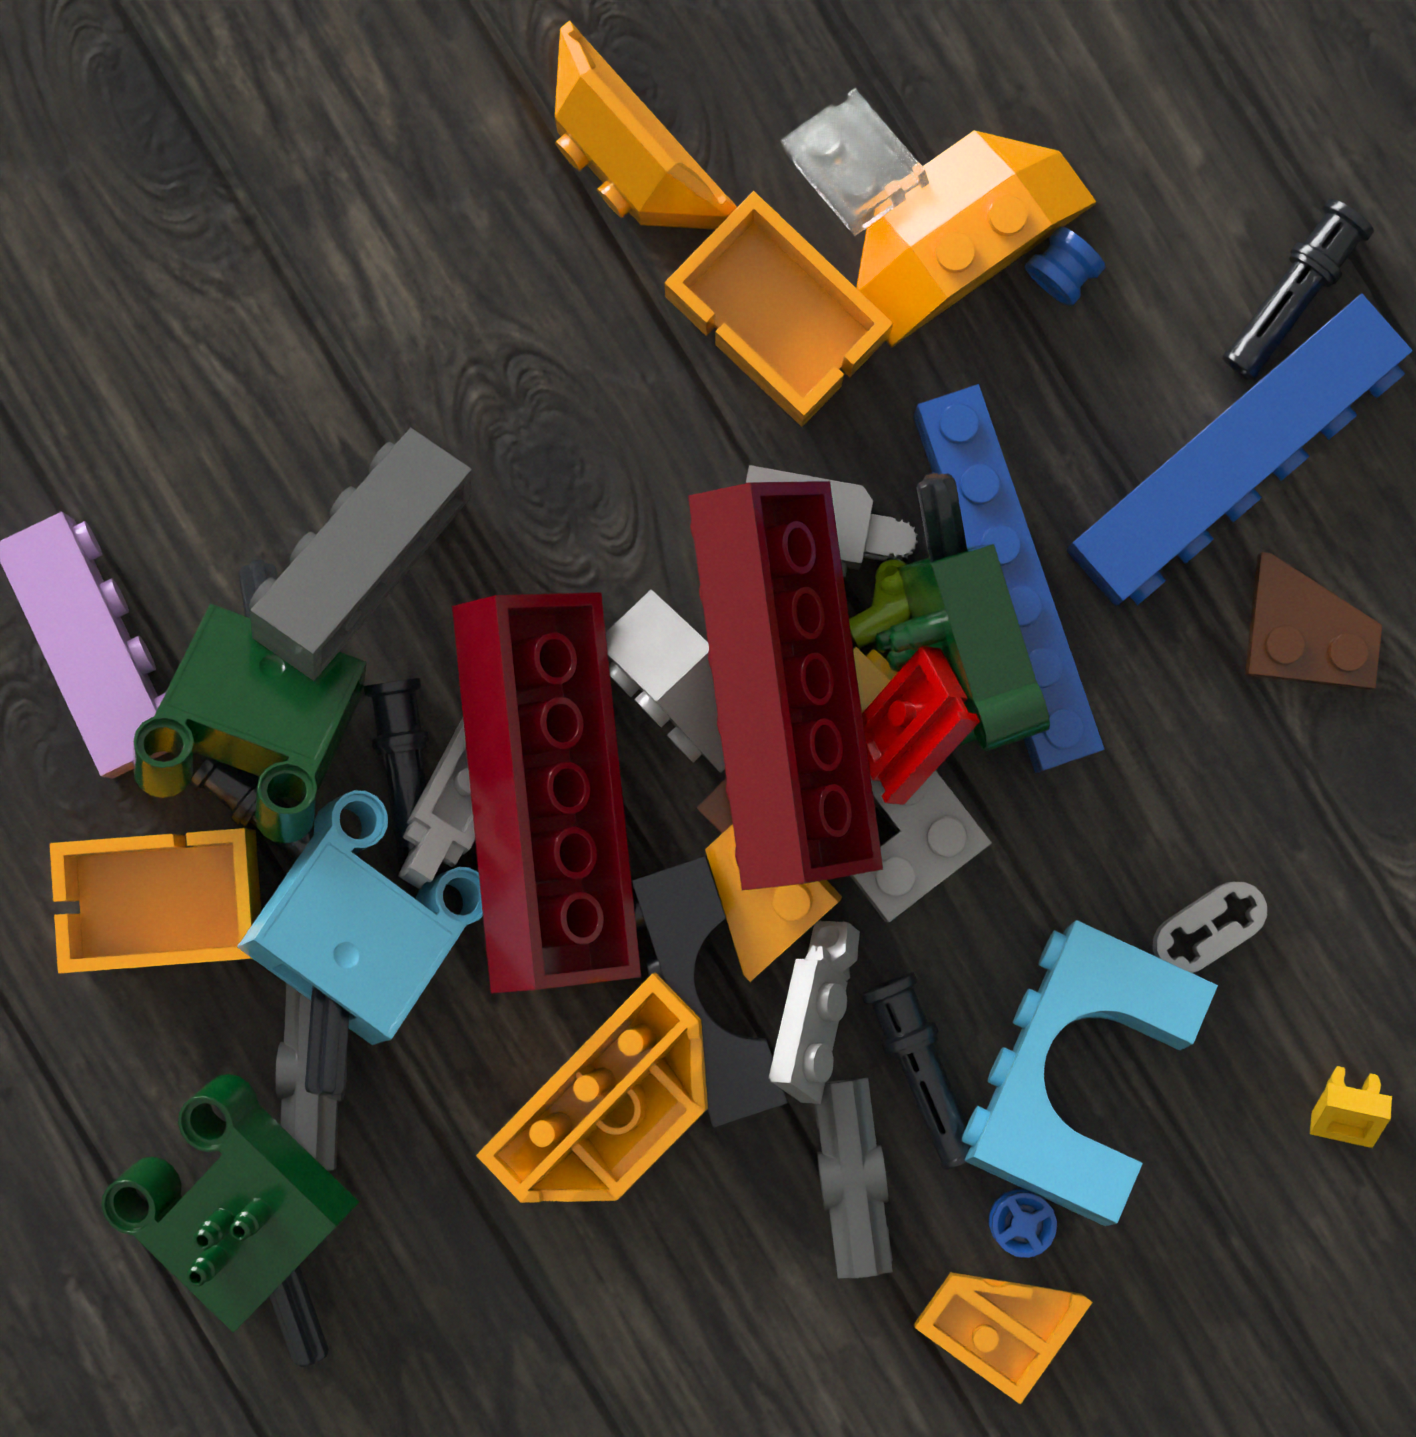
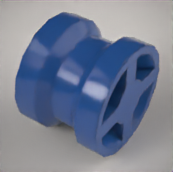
(1065, 266)
(1028, 1232)

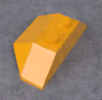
(628, 146)
(975, 217)
(608, 1105)

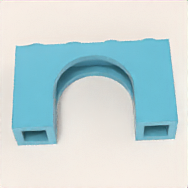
(1020, 1131)

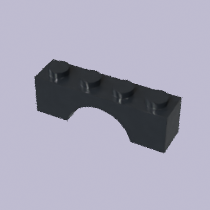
(679, 913)

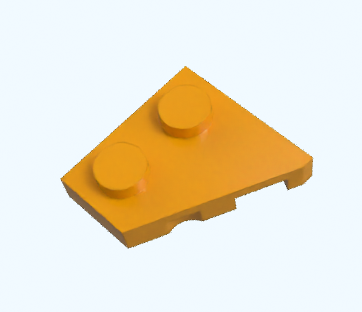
(764, 919)
(1001, 1327)

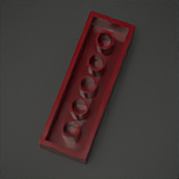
(785, 683)
(546, 791)

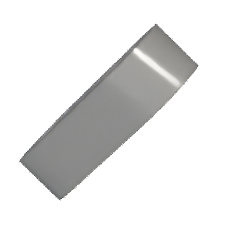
(1218, 940)

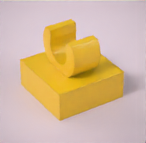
(1351, 1113)

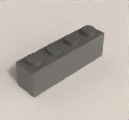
(359, 552)

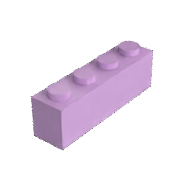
(83, 636)

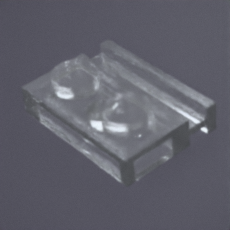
(854, 162)

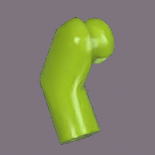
(887, 608)

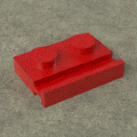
(915, 724)

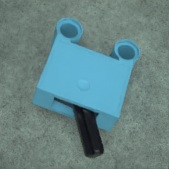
(355, 937)

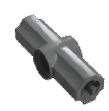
(305, 1116)
(853, 1179)

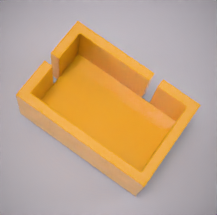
(777, 308)
(155, 899)

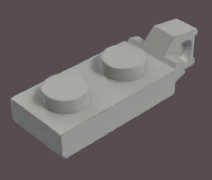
(442, 818)
(813, 1011)

